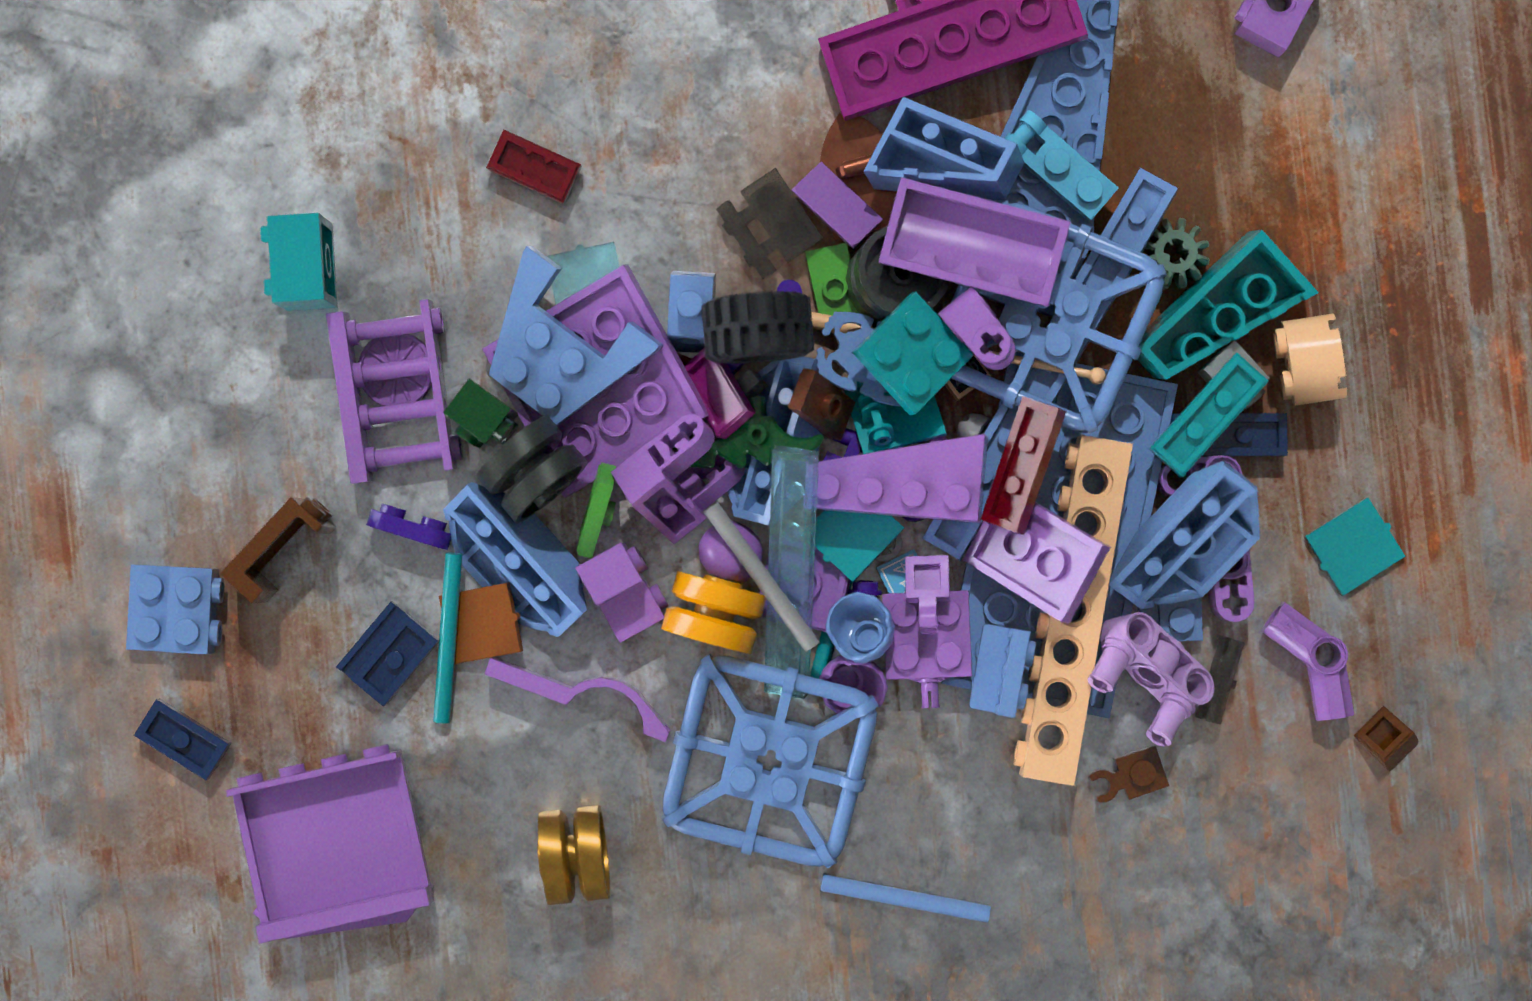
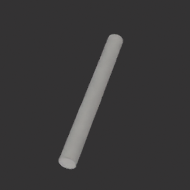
(761, 577)

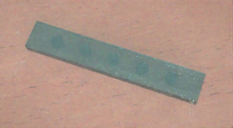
(791, 554)

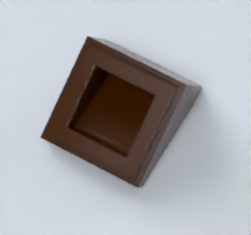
(1387, 738)

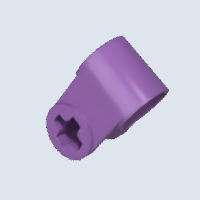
(975, 326)

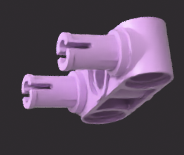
(1158, 665)

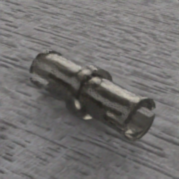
(1223, 672)

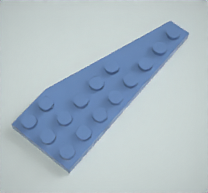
(1071, 97)

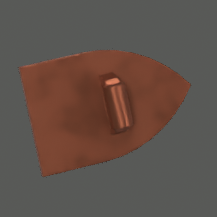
(846, 154)

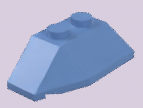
(753, 492)
(1190, 539)
(526, 554)

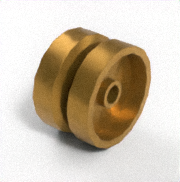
(568, 855)

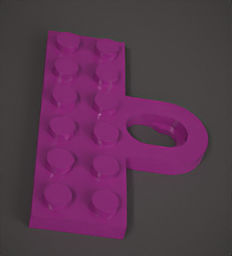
(940, 45)

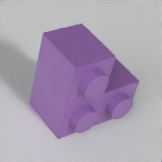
(622, 591)

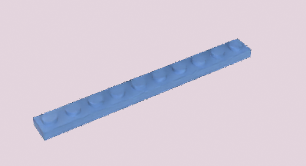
(1130, 226)

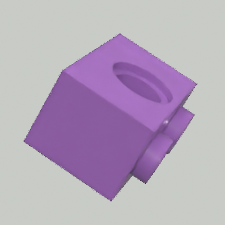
(1270, 28)

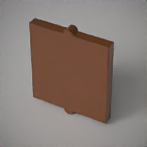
(486, 624)

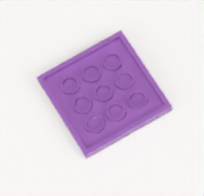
(632, 407)

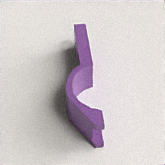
(564, 693)

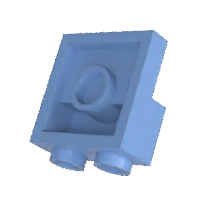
(174, 609)

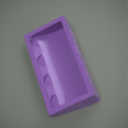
(974, 242)

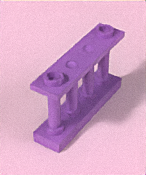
(352, 376)

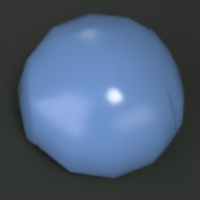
(860, 627)

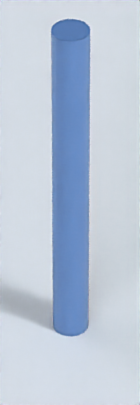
(905, 898)

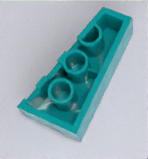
(1229, 300)

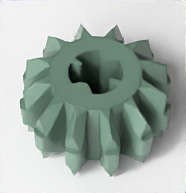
(1185, 246)

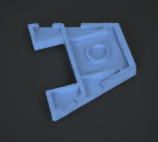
(547, 360)

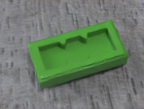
(828, 278)
(598, 511)

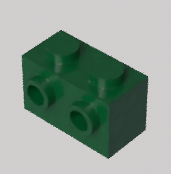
(481, 416)

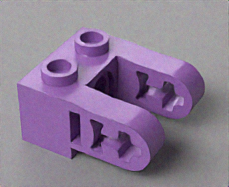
(666, 487)

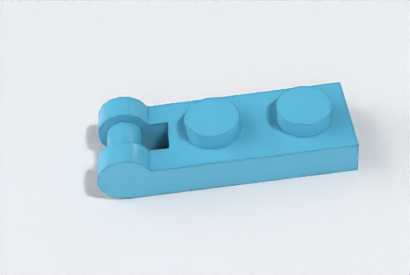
(1062, 167)

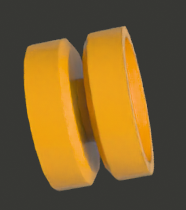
(714, 612)

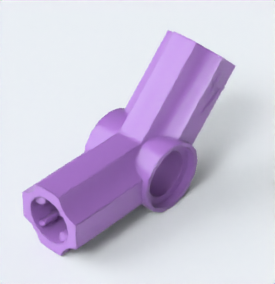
(1301, 638)

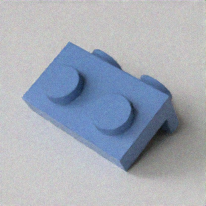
(1000, 670)

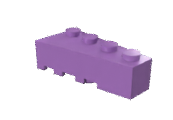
(914, 481)

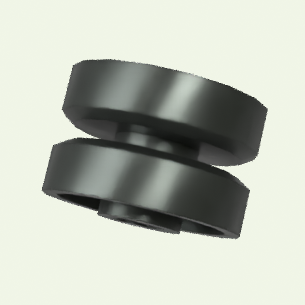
(878, 290)
(531, 469)

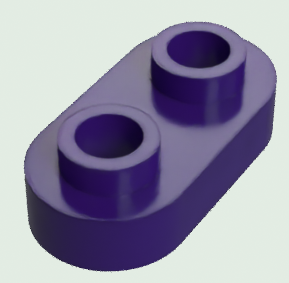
(392, 521)

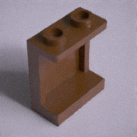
(246, 566)

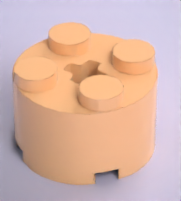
(1311, 359)

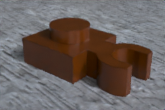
(1136, 773)

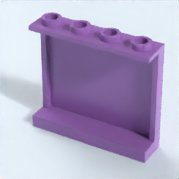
(331, 843)

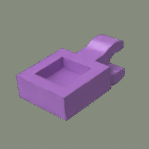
(927, 584)

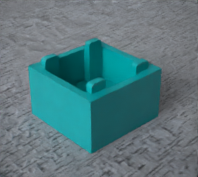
(300, 261)

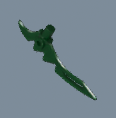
(756, 437)

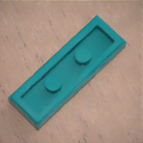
(1208, 414)

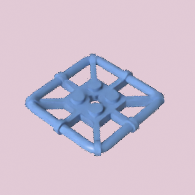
(1063, 342)
(783, 785)

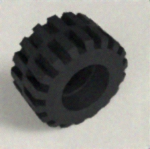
(757, 327)

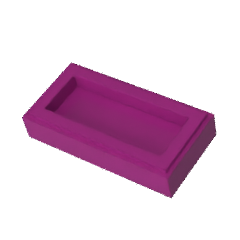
(721, 395)

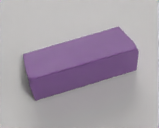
(837, 205)

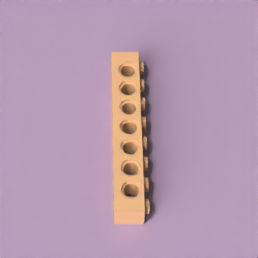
(1061, 762)

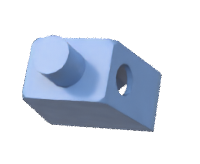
(686, 297)

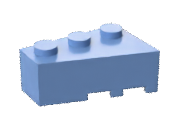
(943, 153)

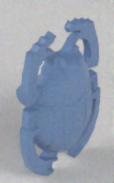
(847, 360)

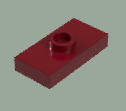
(533, 167)

